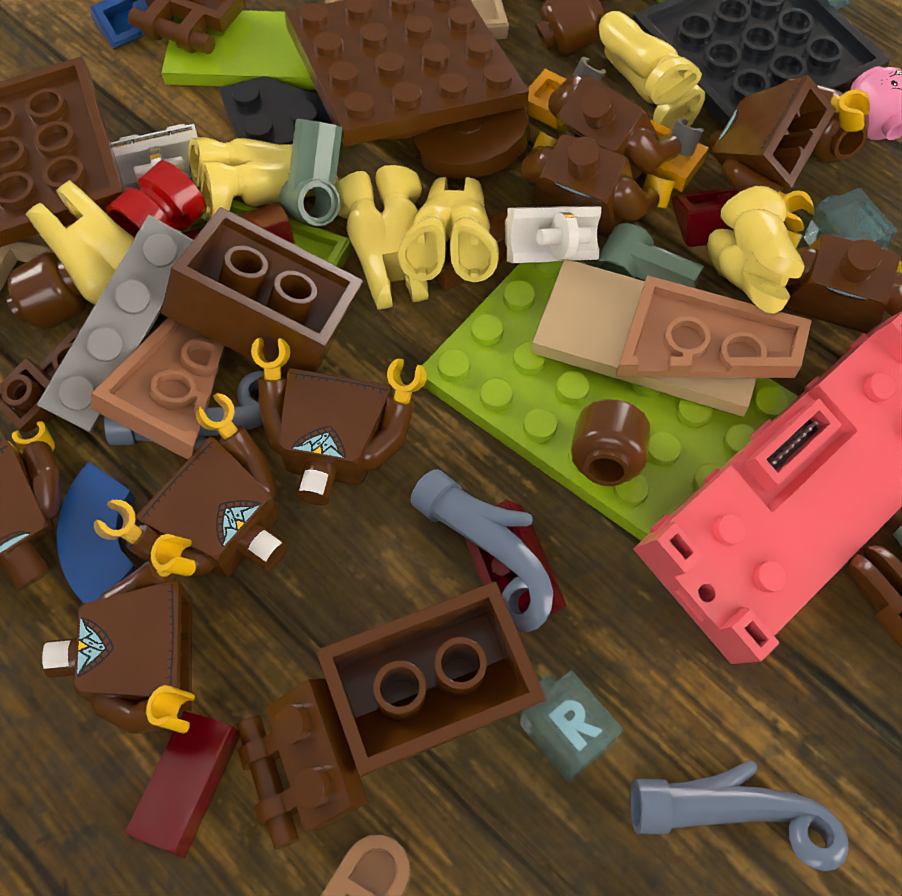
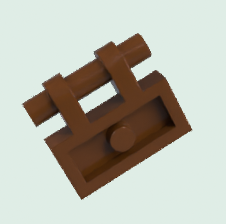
(196, 16)
(314, 757)

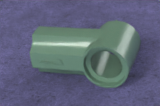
(315, 167)
(633, 254)

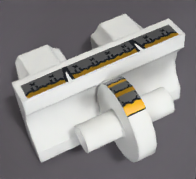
(140, 153)
(552, 233)

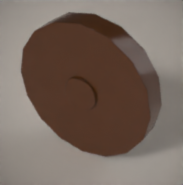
(474, 145)

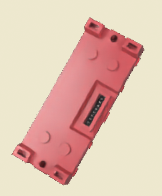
(789, 503)

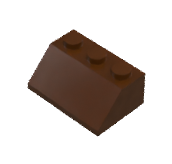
(254, 285)
(429, 678)

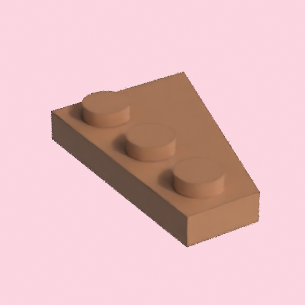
(709, 335)
(163, 386)

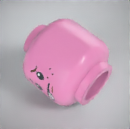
(885, 98)

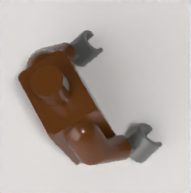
(617, 124)

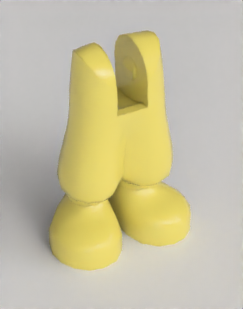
(653, 69)
(241, 169)
(453, 216)
(378, 234)
(88, 247)
(759, 250)

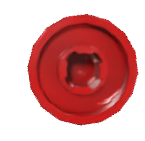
(163, 194)

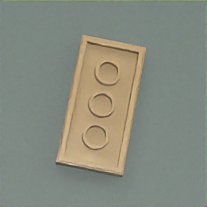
(589, 327)

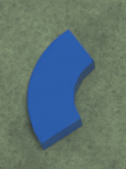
(86, 558)

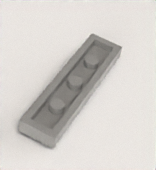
(116, 323)

